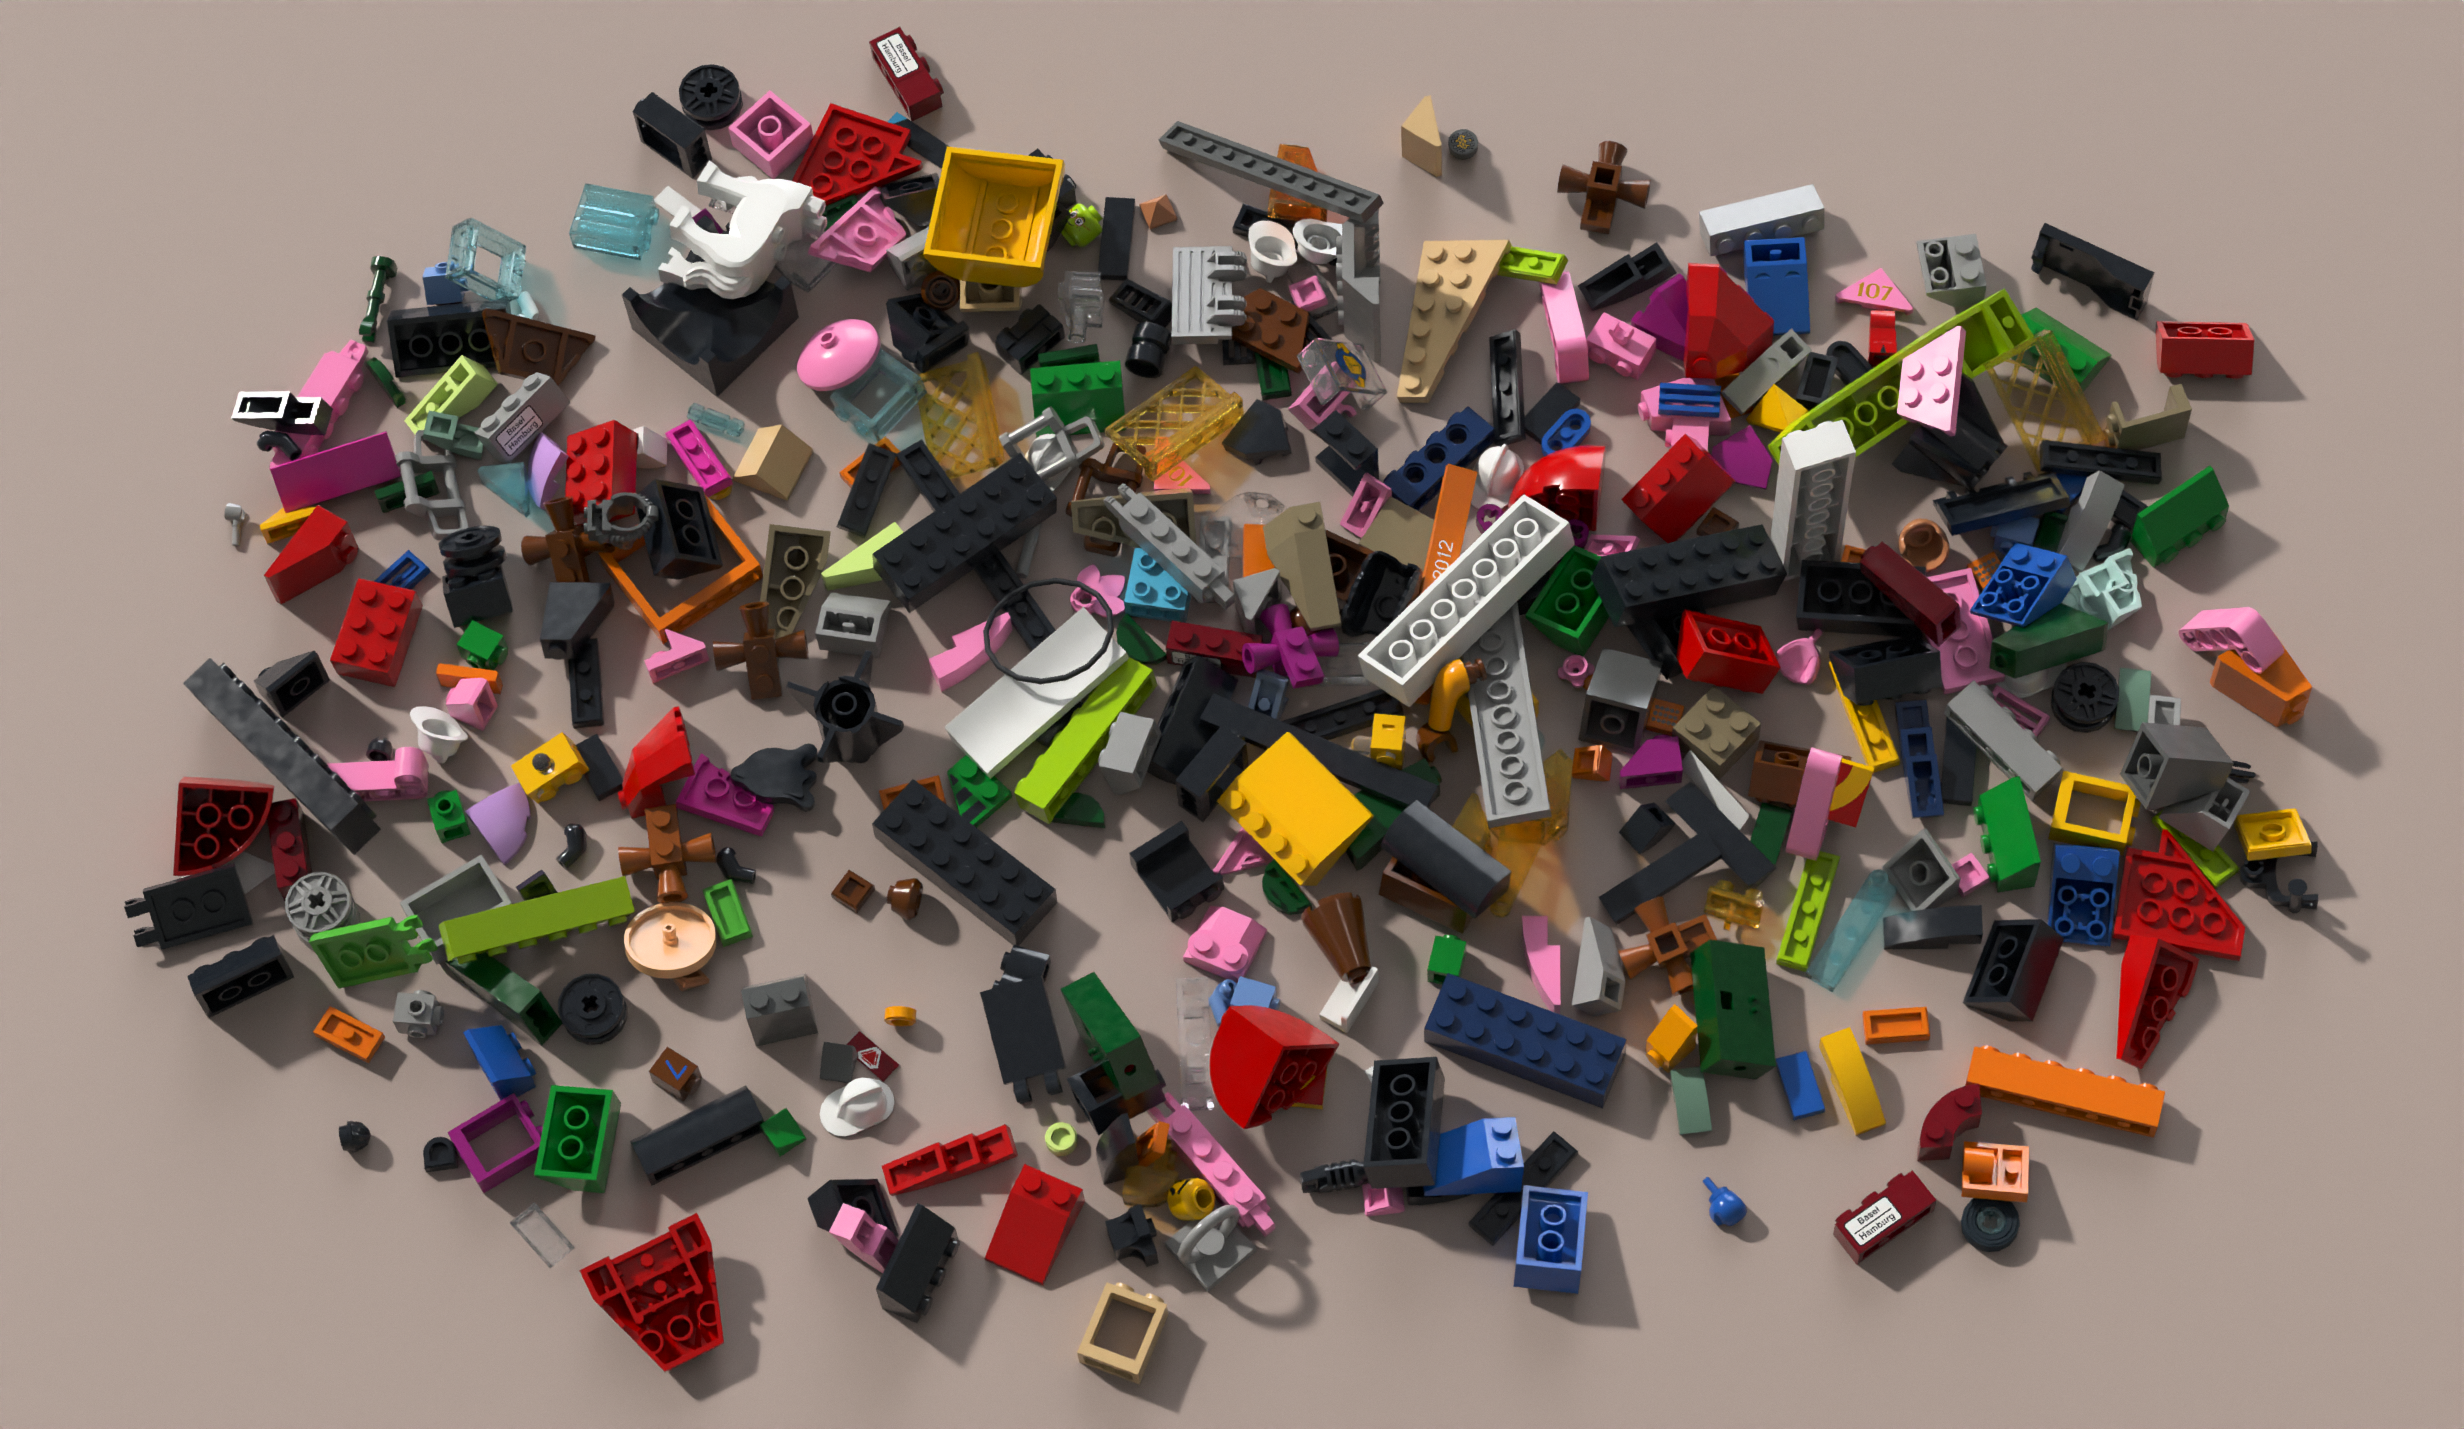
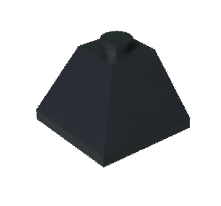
(912, 197)
(915, 324)
(291, 681)
(858, 1193)

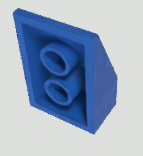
(1479, 1159)
(1551, 1239)

